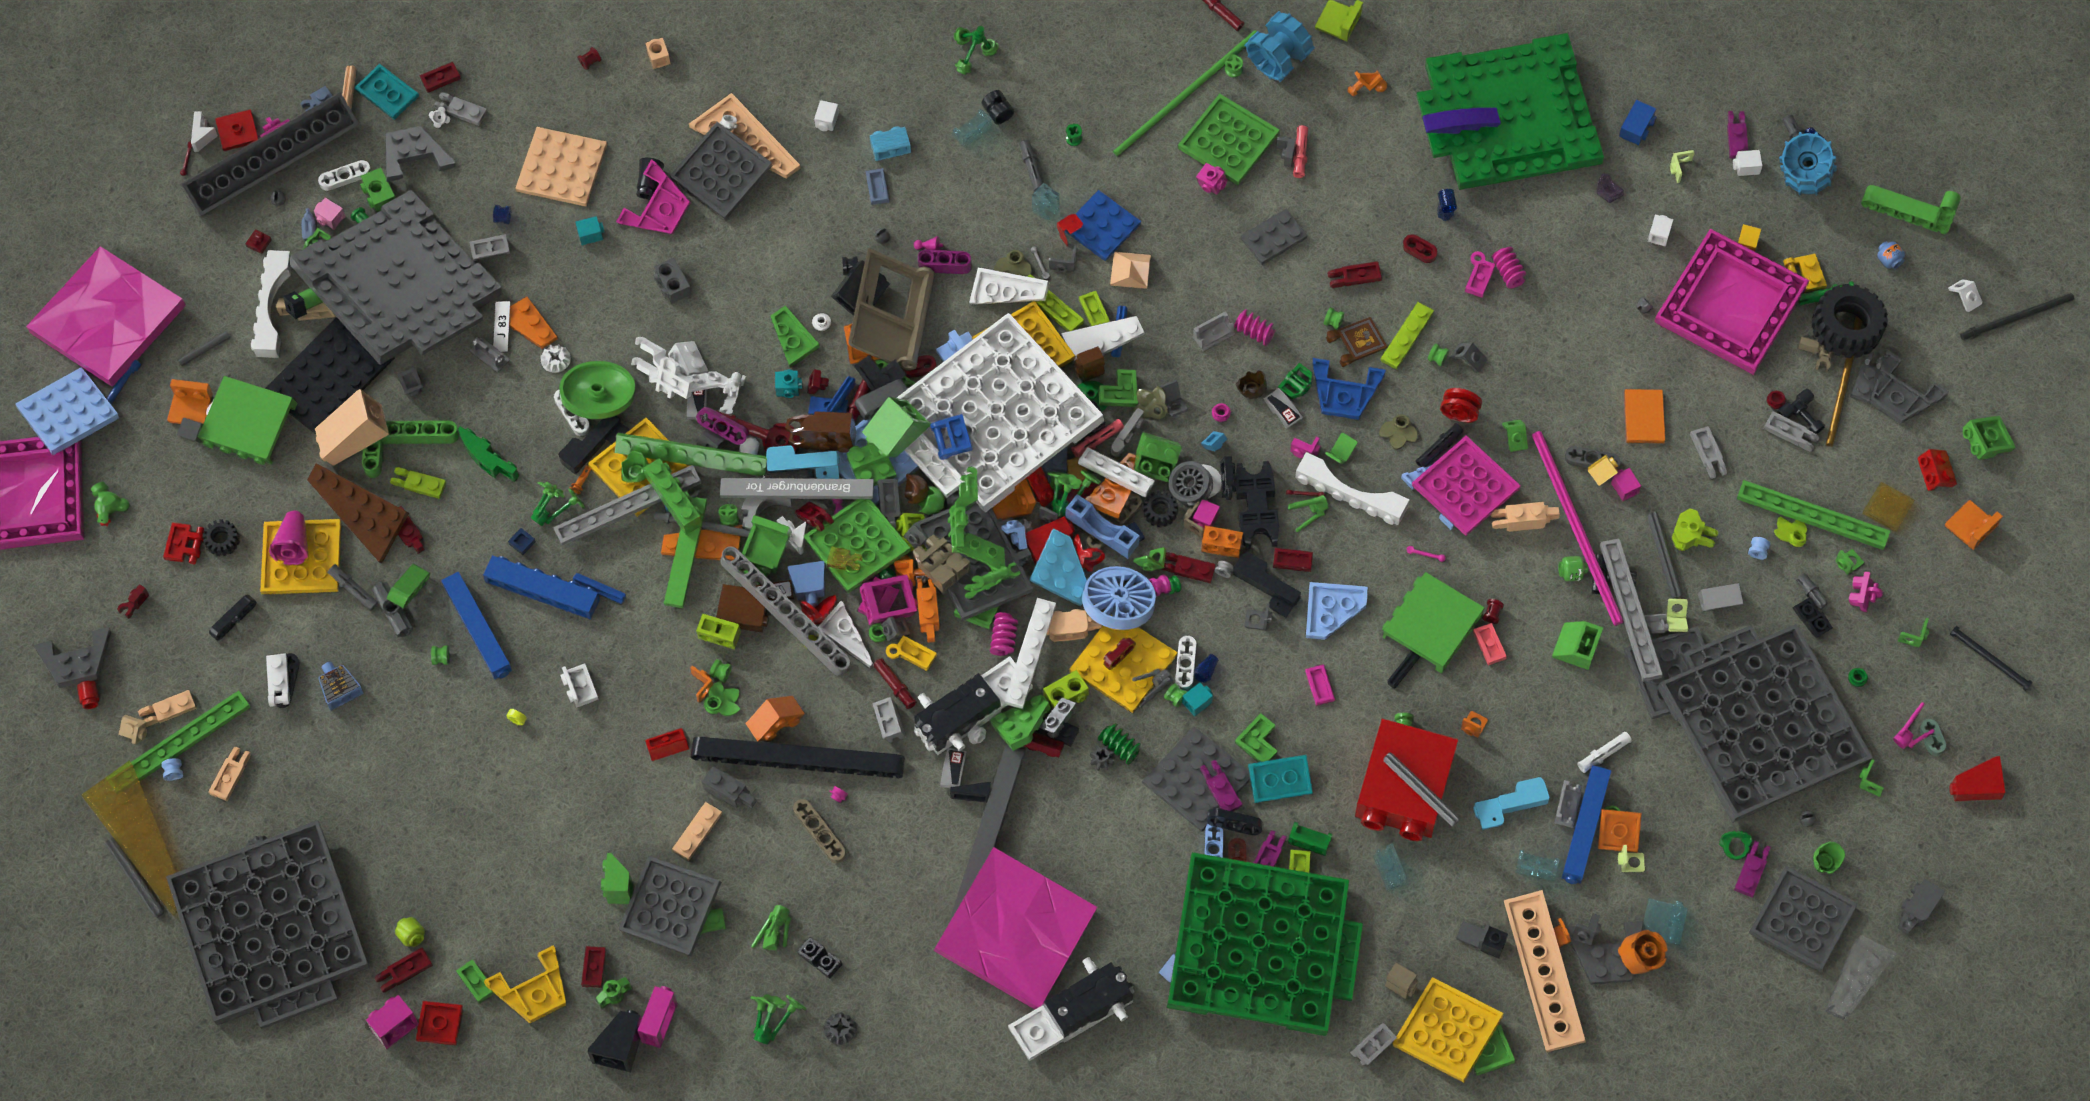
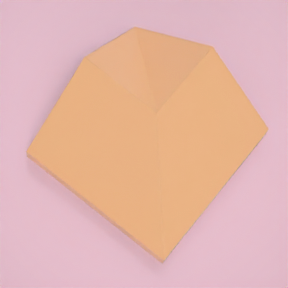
(1130, 270)

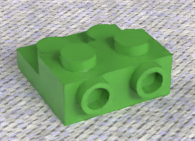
(1988, 437)
(870, 464)

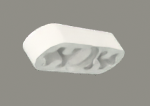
(337, 172)
(572, 419)
(1192, 650)

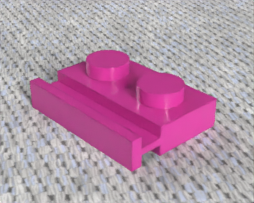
(884, 598)

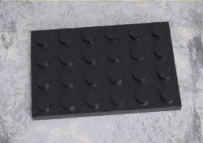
(326, 374)

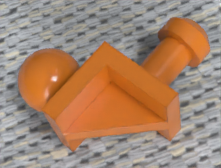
(1370, 81)
(906, 566)

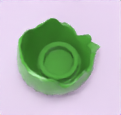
(633, 467)
(934, 502)
(1828, 857)

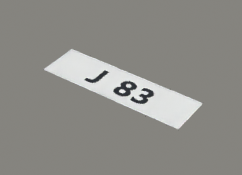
(501, 325)

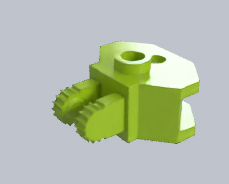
(1689, 531)

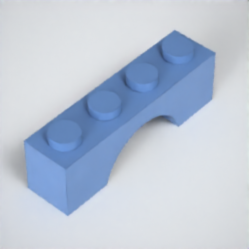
(1116, 537)

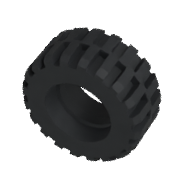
(1854, 301)

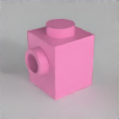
(329, 213)

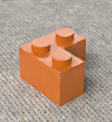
(773, 716)

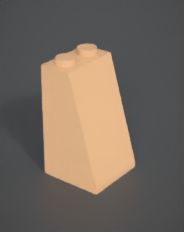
(351, 428)

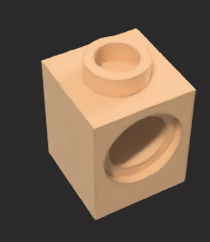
(657, 59)

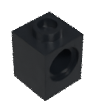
(1494, 942)

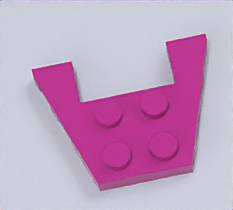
(664, 208)

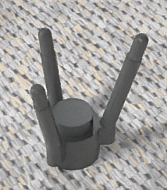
(1160, 681)

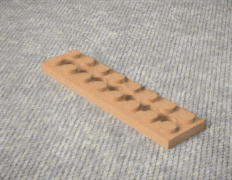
(1536, 982)

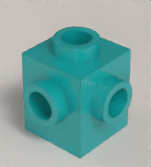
(787, 383)

